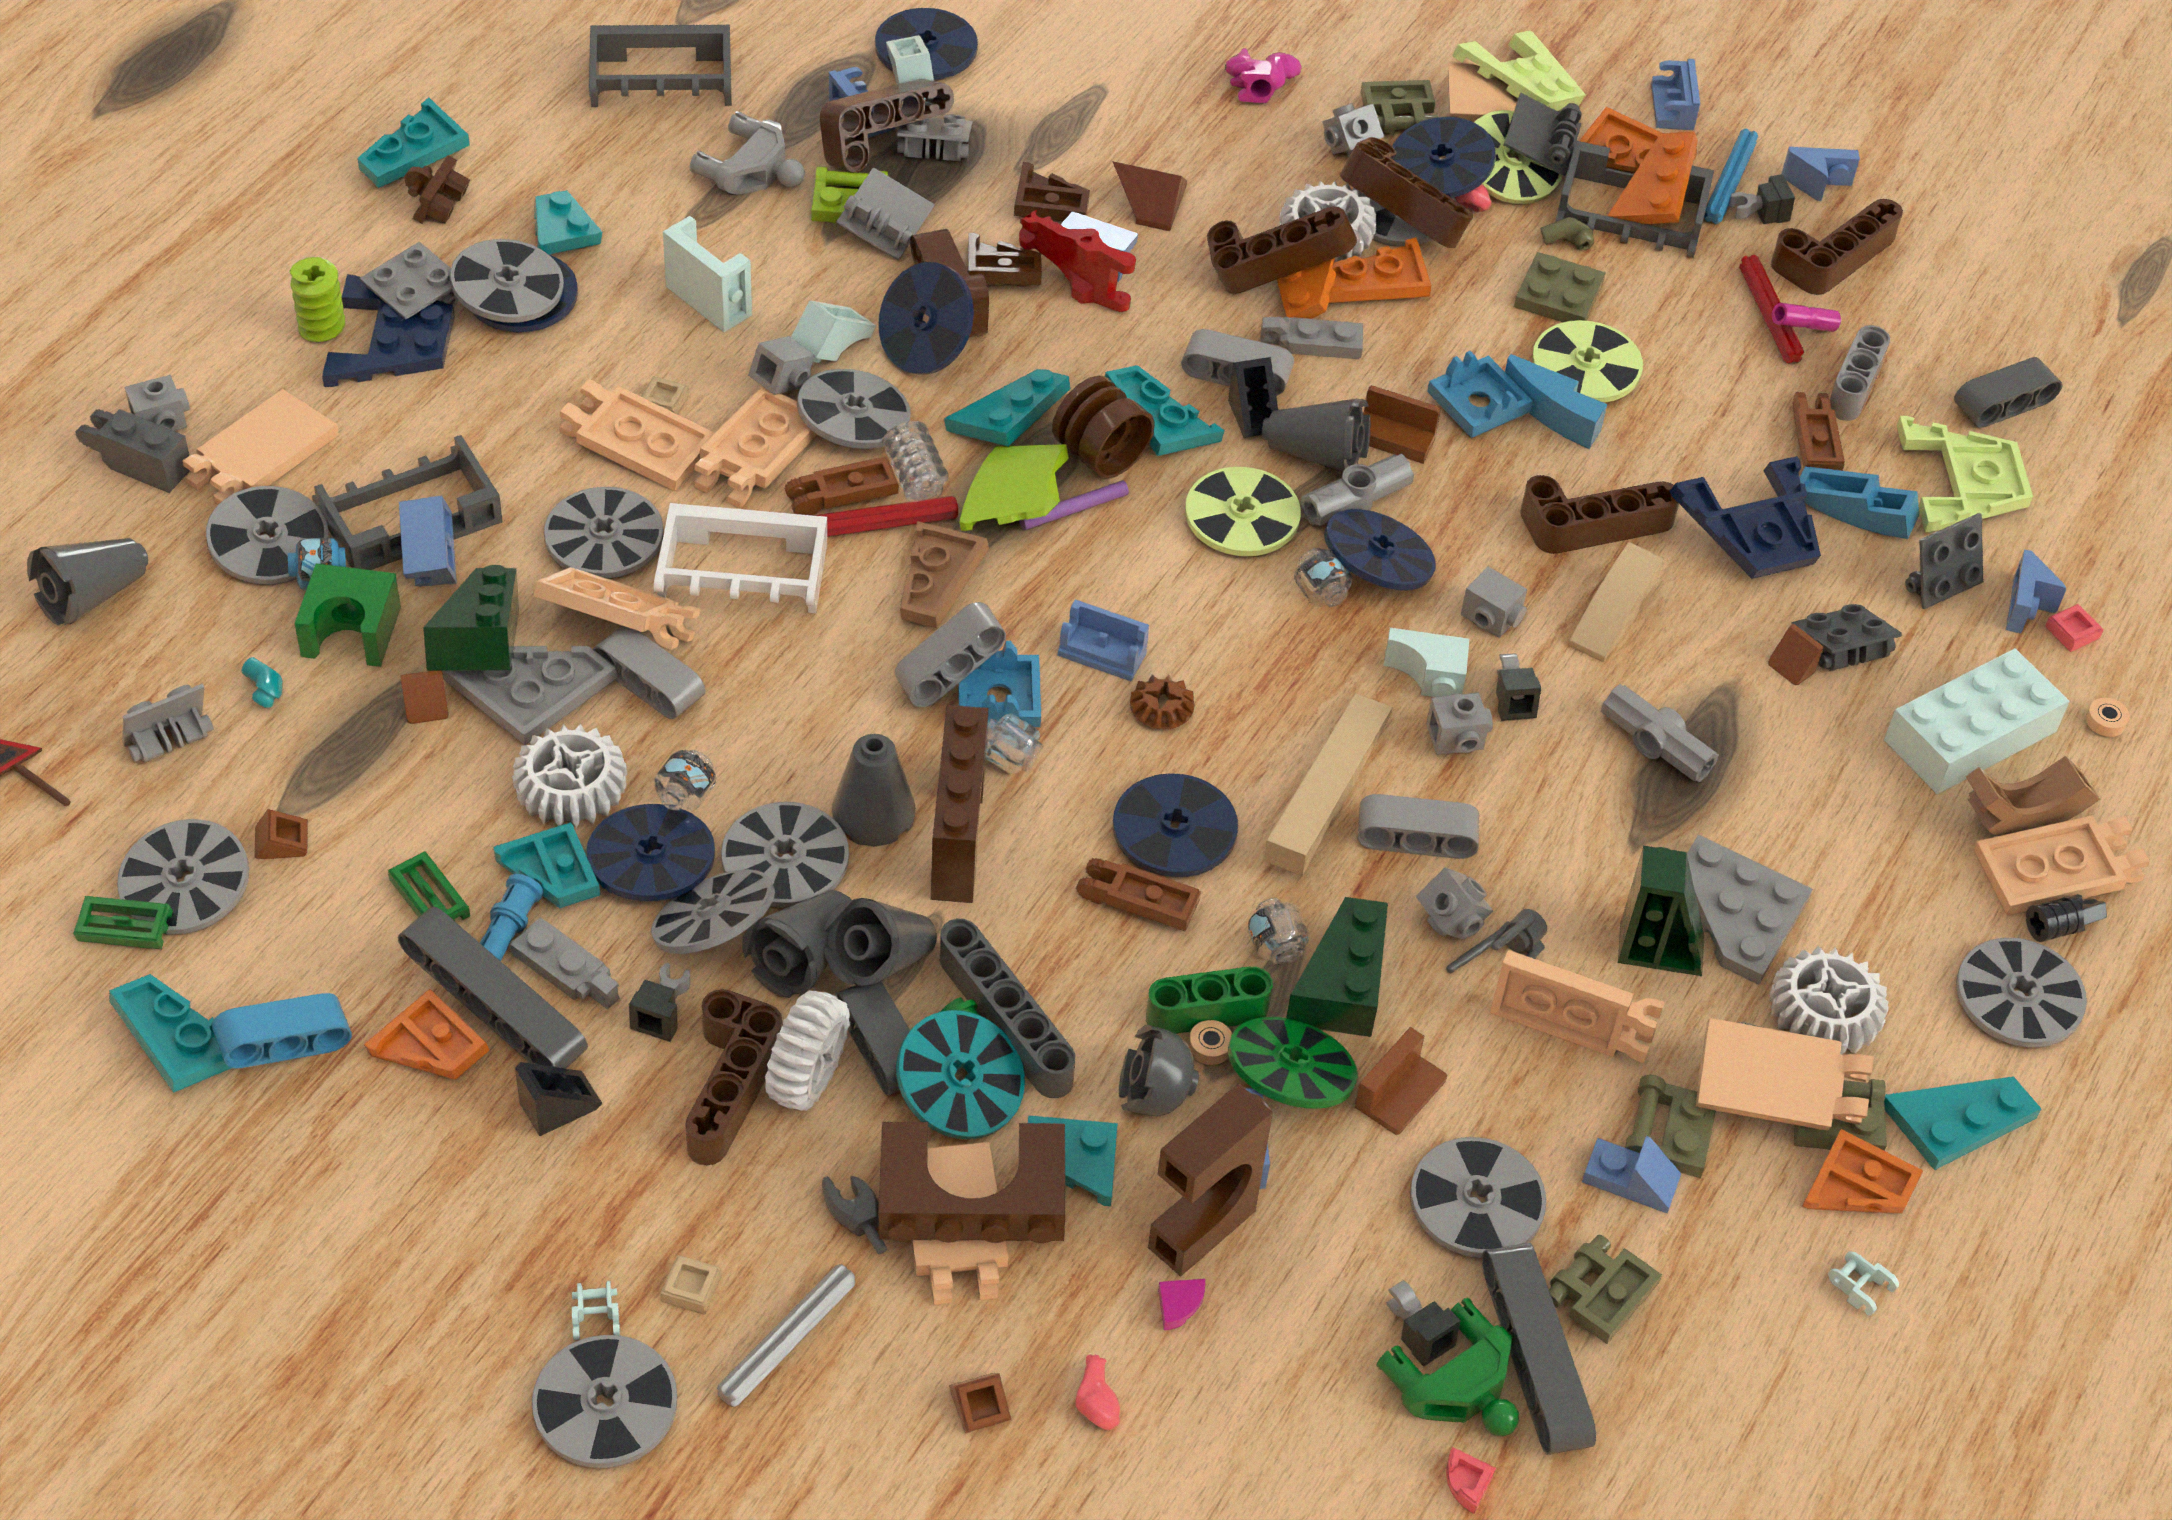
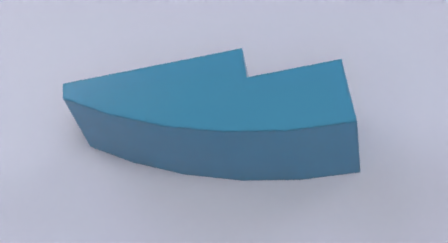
(1558, 402)
(1861, 501)

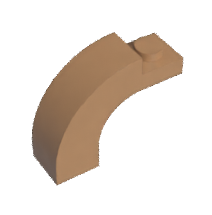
(2036, 802)

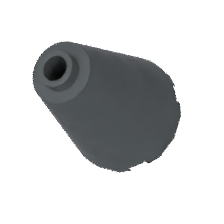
(1321, 433)
(83, 575)
(873, 794)
(875, 940)
(791, 944)

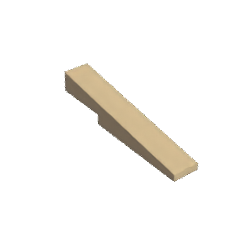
(1326, 785)

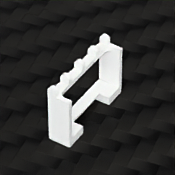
(695, 524)

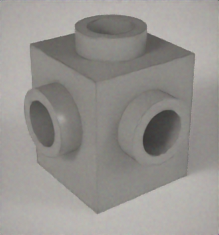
(1351, 127)
(159, 402)
(1458, 723)
(1455, 904)

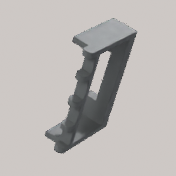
(611, 42)
(1590, 163)
(374, 546)

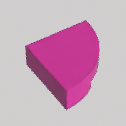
(1180, 1301)

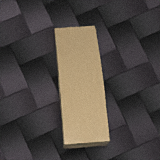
(1616, 601)

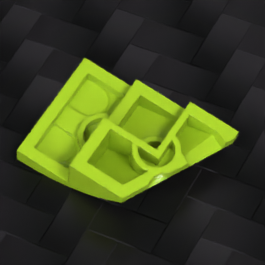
(1014, 485)

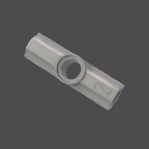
(1357, 488)
(1659, 733)

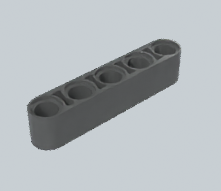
(966, 957)
(491, 990)
(1539, 1349)

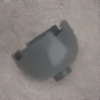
(1157, 1073)

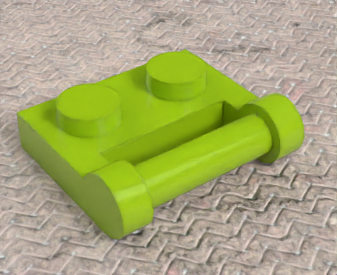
(830, 201)

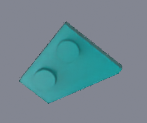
(563, 224)
(554, 861)
(1088, 1155)

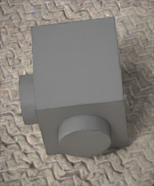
(781, 365)
(1494, 602)

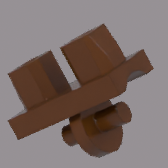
(430, 188)

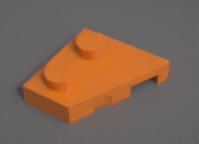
(1307, 291)
(429, 1039)
(1862, 1179)

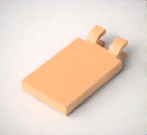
(635, 433)
(753, 445)
(260, 446)
(618, 604)
(2059, 862)
(1574, 1007)
(1779, 1076)
(965, 1173)

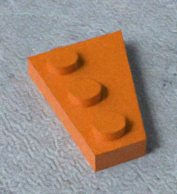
(1625, 137)
(1660, 182)
(1382, 276)

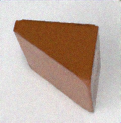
(1796, 655)
(424, 696)
(280, 836)
(980, 1402)

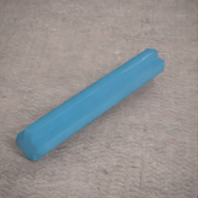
(1730, 176)

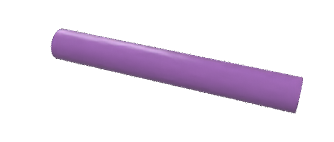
(1079, 503)

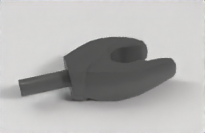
(858, 1214)

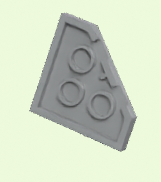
(537, 687)
(1743, 907)

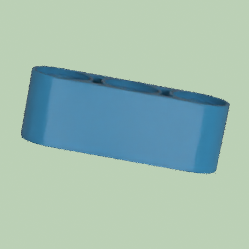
(281, 1030)

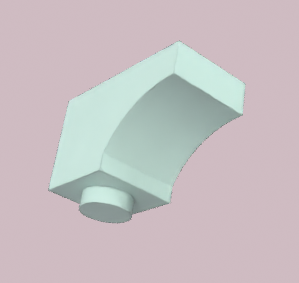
(909, 59)
(830, 329)
(1430, 659)

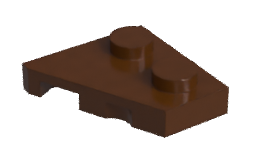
(1048, 196)
(1003, 263)

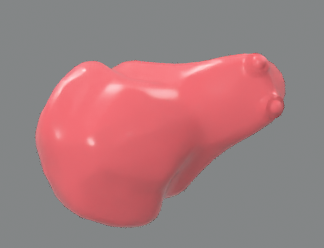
(1476, 199)
(1095, 1397)

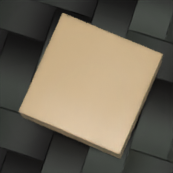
(666, 394)
(691, 1284)

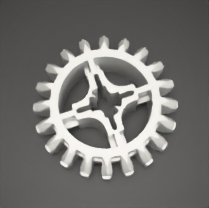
(1357, 208)
(569, 775)
(1836, 992)
(807, 1050)

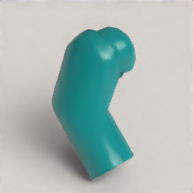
(266, 679)

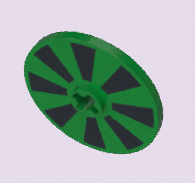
(1292, 1062)

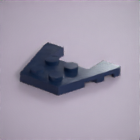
(396, 343)
(1763, 534)

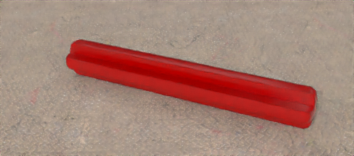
(1766, 300)
(891, 516)

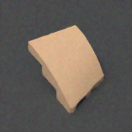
(1475, 95)

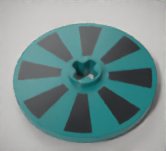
(985, 1096)

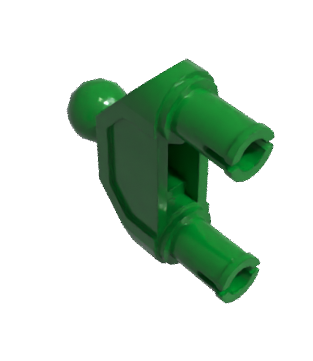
(1464, 1384)

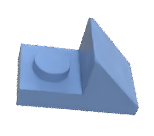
(1816, 167)
(2032, 589)
(1640, 1177)

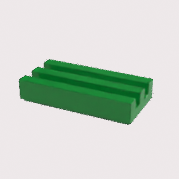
(395, 874)
(123, 936)

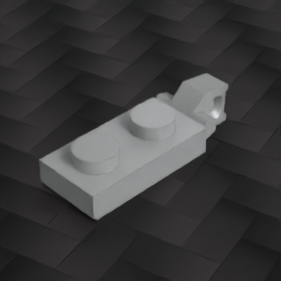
(1314, 336)
(565, 963)

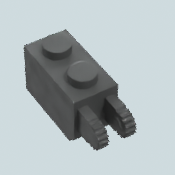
(137, 448)

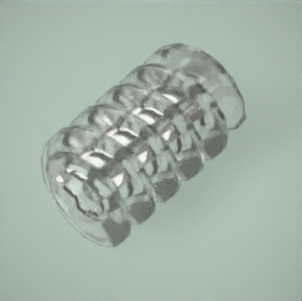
(915, 460)

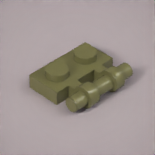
(1399, 97)
(1615, 1294)

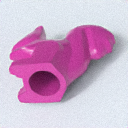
(1259, 76)

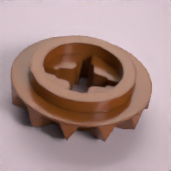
(1173, 714)

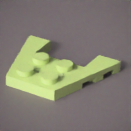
(1534, 75)
(1982, 471)

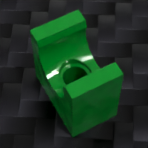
(348, 600)

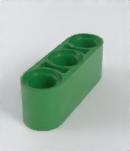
(1225, 988)

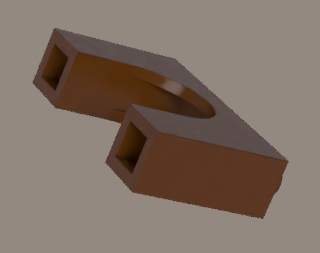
(959, 803)
(1217, 1172)
(1022, 1211)

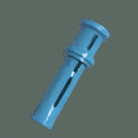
(511, 913)

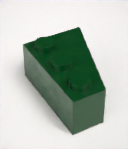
(475, 624)
(1662, 915)
(1344, 972)

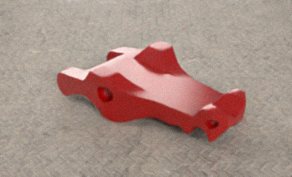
(1082, 258)

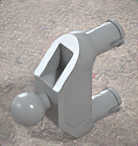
(755, 163)

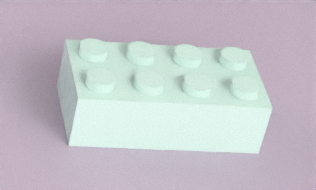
(1976, 720)

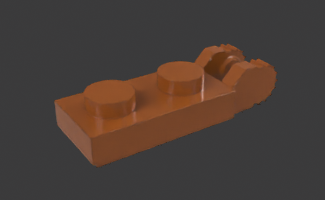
(1818, 433)
(842, 486)
(1139, 892)

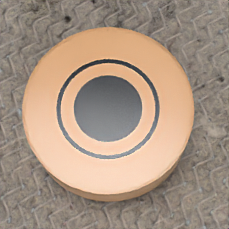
(2107, 717)
(1210, 1042)

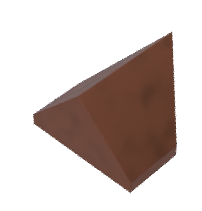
(1152, 194)

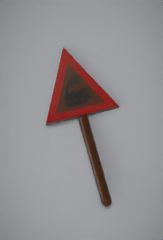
(14, 754)

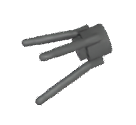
(1519, 934)

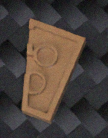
(938, 572)

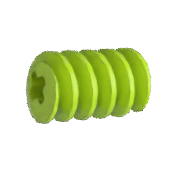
(317, 299)

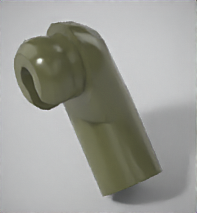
(1571, 230)

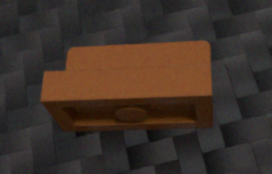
(1401, 423)
(1399, 1084)

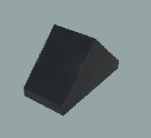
(1252, 394)
(554, 1095)

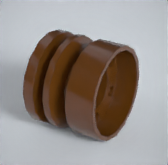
(1103, 426)

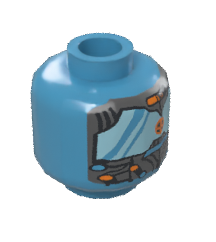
(313, 551)

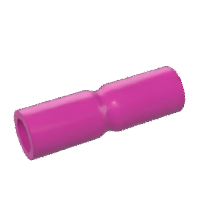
(1802, 316)

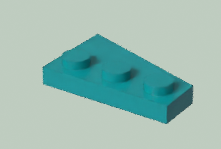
(416, 143)
(1011, 409)
(1175, 425)
(169, 1031)
(1960, 1117)

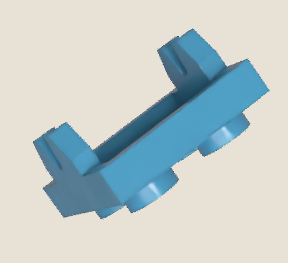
(1483, 379)
(1008, 670)

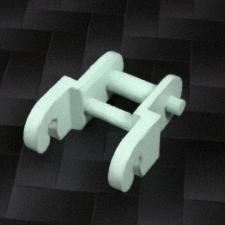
(1868, 1272)
(579, 1311)

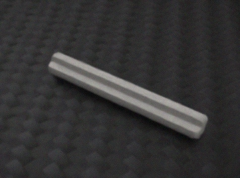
(786, 1335)

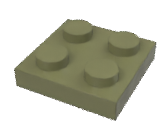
(1559, 289)

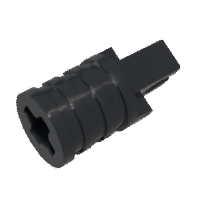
(2063, 916)

